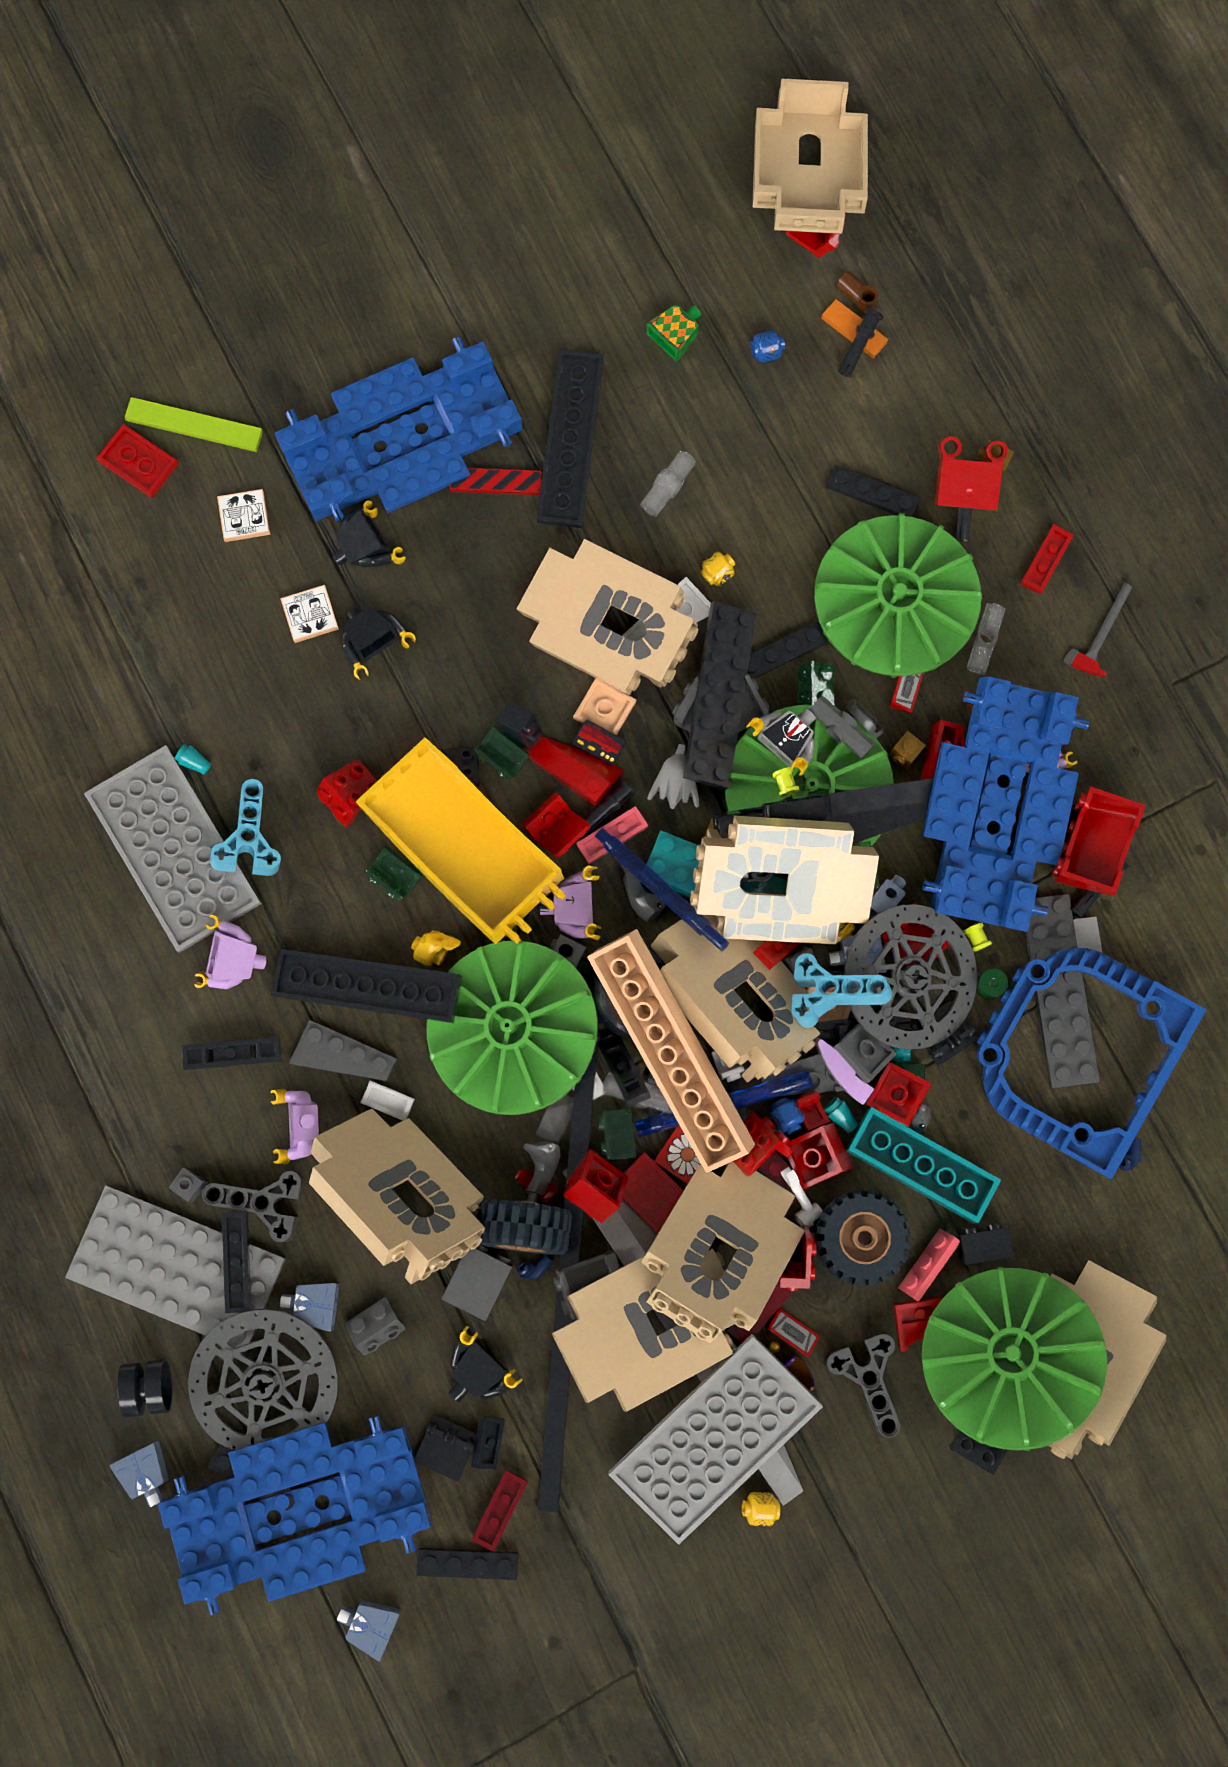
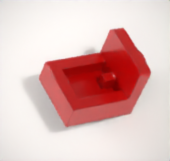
(813, 1111)

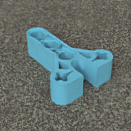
(236, 844)
(820, 1002)

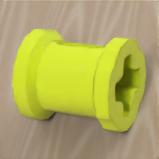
(785, 782)
(977, 937)

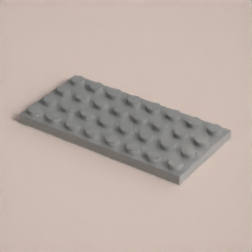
(168, 848)
(165, 1264)
(715, 1439)

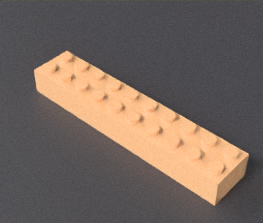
(671, 1051)

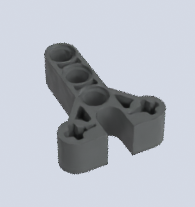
(270, 1215)
(876, 1362)

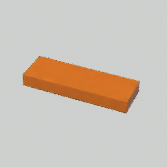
(845, 322)

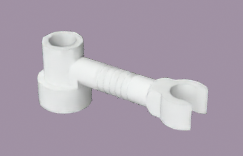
(809, 1212)

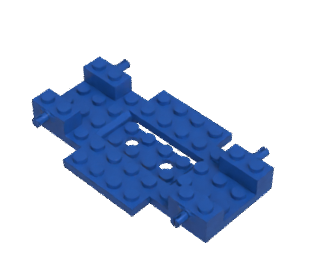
(465, 416)
(1012, 729)
(219, 1532)

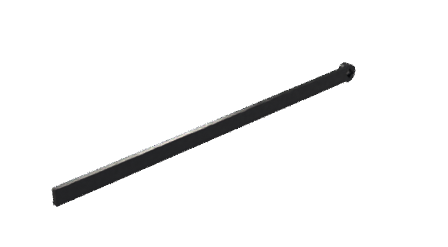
(559, 1371)

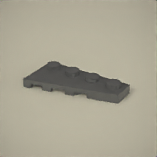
(337, 1053)
(821, 1077)

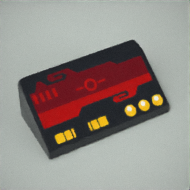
(599, 742)

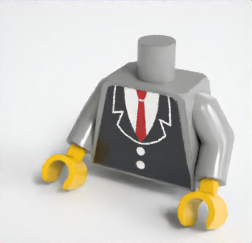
(787, 737)

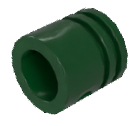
(991, 984)

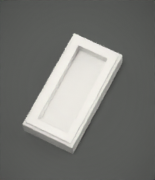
(387, 1101)

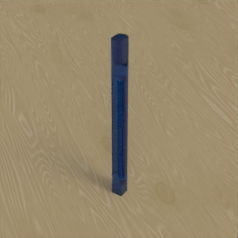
(661, 889)
(739, 1099)

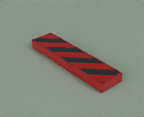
(500, 482)

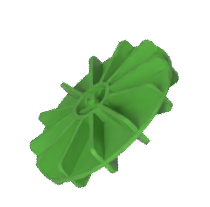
(897, 595)
(830, 770)
(517, 1031)
(1014, 1359)

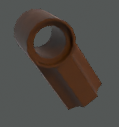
(857, 291)

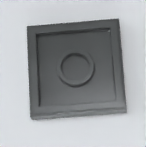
(864, 1052)

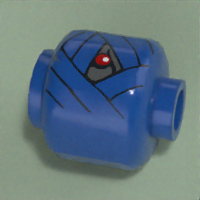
(767, 346)
(786, 1116)

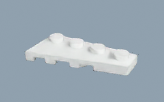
(694, 606)

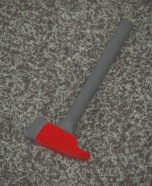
(1087, 662)

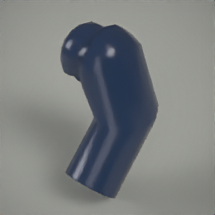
(1132, 1157)
(534, 1271)

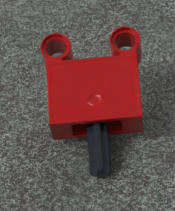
(968, 483)

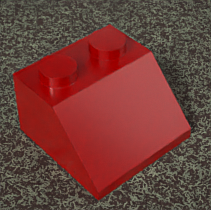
(818, 1156)
(596, 1187)

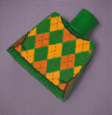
(674, 330)

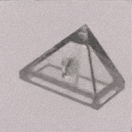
(556, 1119)

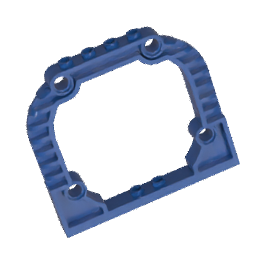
(1174, 1019)

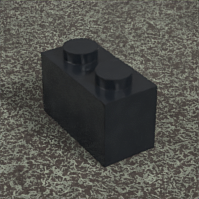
(520, 725)
(985, 1245)

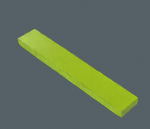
(193, 424)

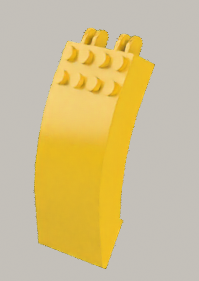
(462, 842)

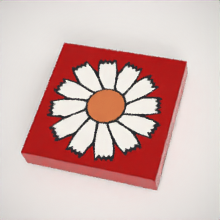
(678, 1156)

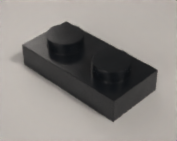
(488, 1442)

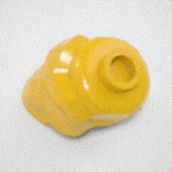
(433, 947)

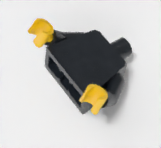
(362, 541)
(369, 634)
(478, 1371)

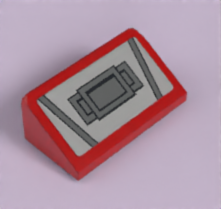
(906, 692)
(793, 1332)

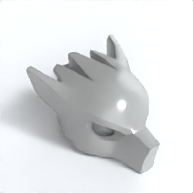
(671, 781)

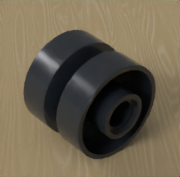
(142, 1388)

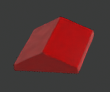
(898, 1094)

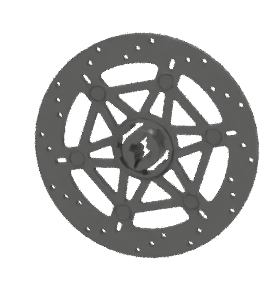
(922, 970)
(270, 1372)

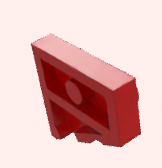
(912, 1319)

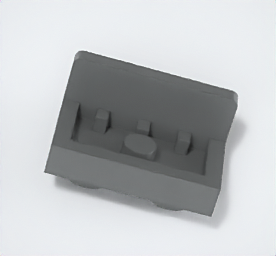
(684, 711)
(374, 1326)

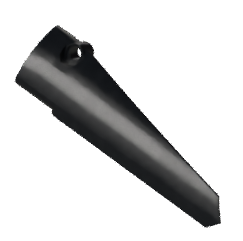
(867, 811)

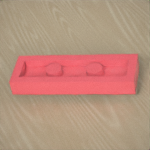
(622, 827)
(929, 1264)

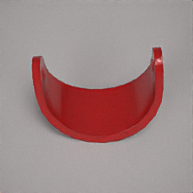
(525, 1177)

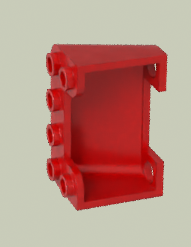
(1098, 841)

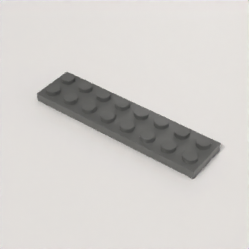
(1062, 1005)

